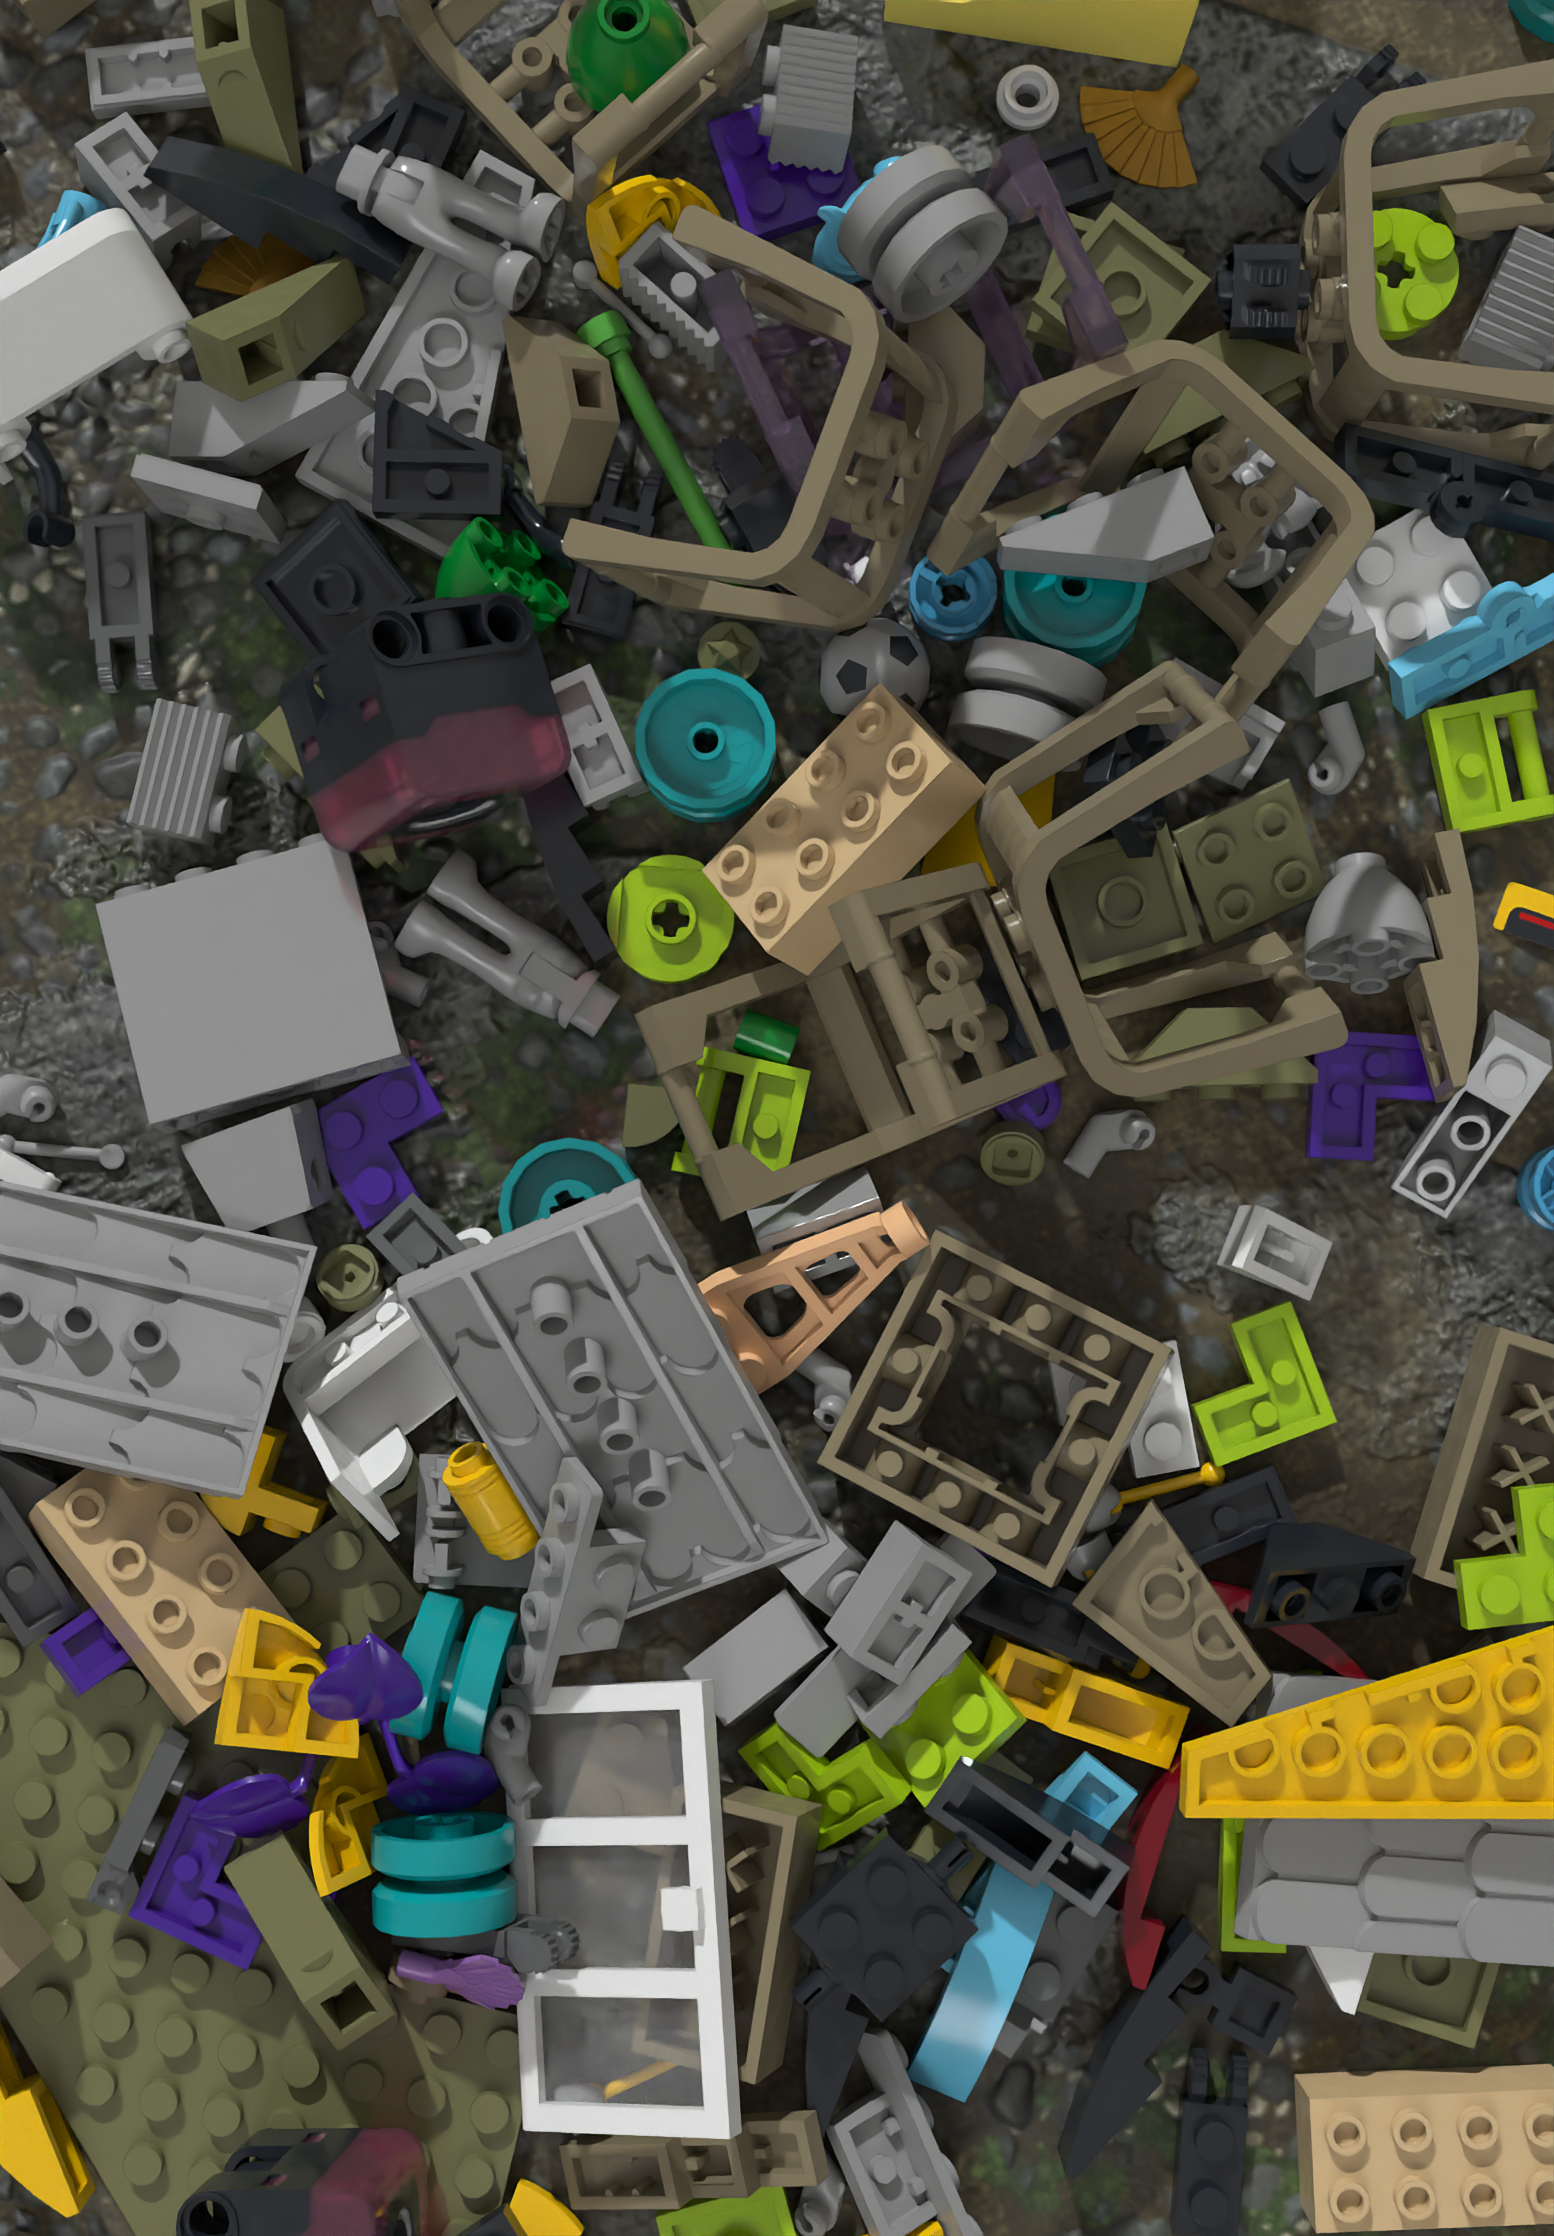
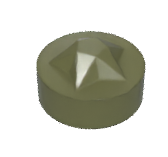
(730, 649)
(1012, 1152)
(350, 1277)

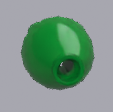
(611, 61)
(492, 562)

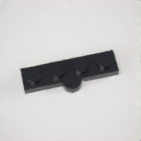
(1448, 483)

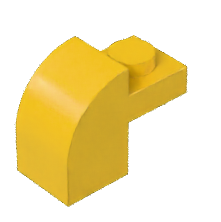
(284, 1508)

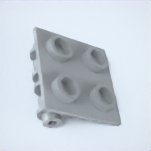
(447, 1545)

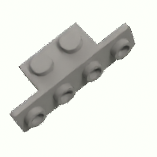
(576, 1586)
(847, 1690)
(891, 2151)

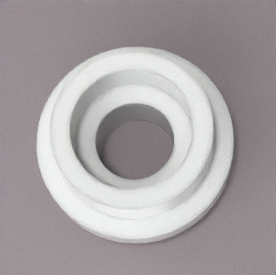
(1029, 80)

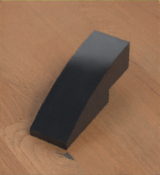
(1032, 1833)

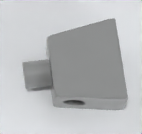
(266, 1171)

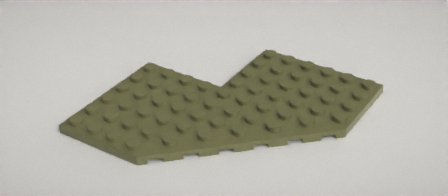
(178, 2053)

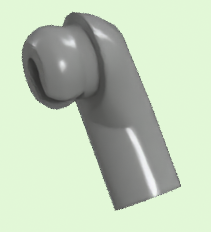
(1341, 754)
(397, 980)
(27, 1097)
(1109, 1132)
(831, 1387)
(507, 1750)
(821, 2204)

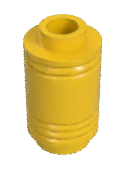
(489, 1502)

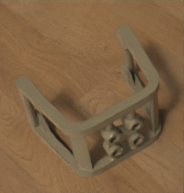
(624, 132)
(1342, 266)
(1163, 372)
(686, 574)
(1024, 856)
(931, 1007)

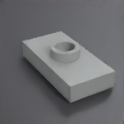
(144, 78)

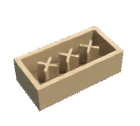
(842, 825)
(156, 1578)
(1426, 2147)

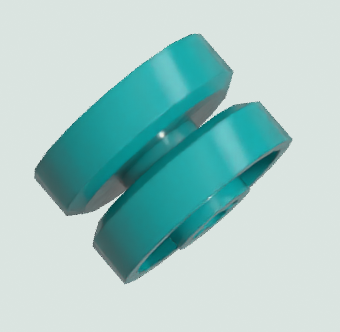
(1088, 626)
(714, 708)
(553, 1175)
(455, 1671)
(444, 1874)

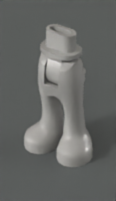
(423, 200)
(536, 973)

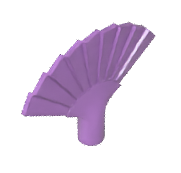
(475, 1977)

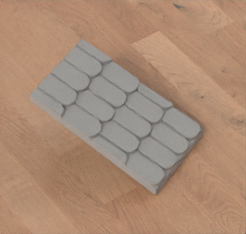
(140, 1338)
(607, 1352)
(1395, 1882)

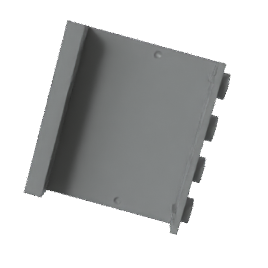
(249, 984)

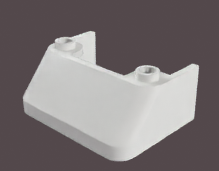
(78, 312)
(367, 1392)

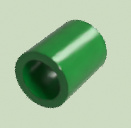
(765, 1038)

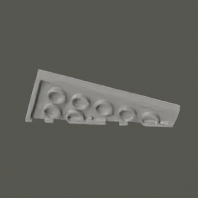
(438, 355)

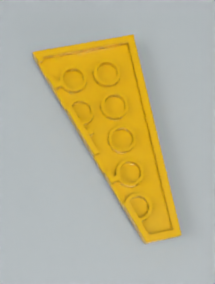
(1419, 1745)

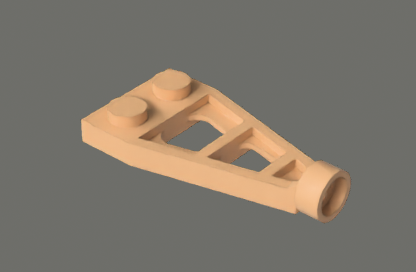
(772, 1359)

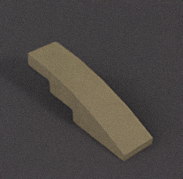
(1445, 991)
(670, 2171)

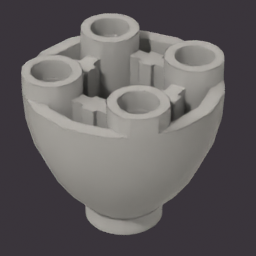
(1365, 927)

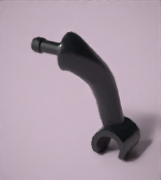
(533, 523)
(47, 524)

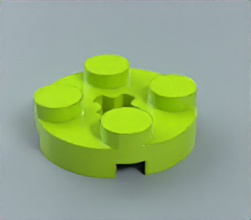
(1432, 267)
(646, 893)

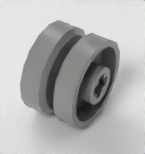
(921, 233)
(1021, 696)

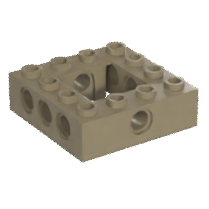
(878, 1426)

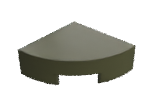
(647, 1116)

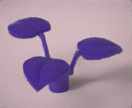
(360, 1685)

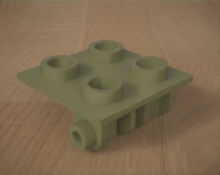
(1249, 861)

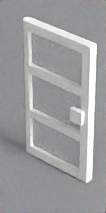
(634, 1857)

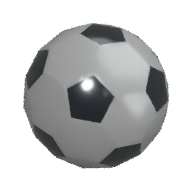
(870, 655)

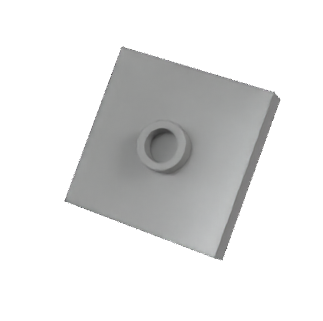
(208, 498)

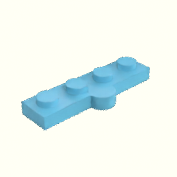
(1506, 627)

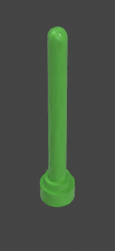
(610, 338)

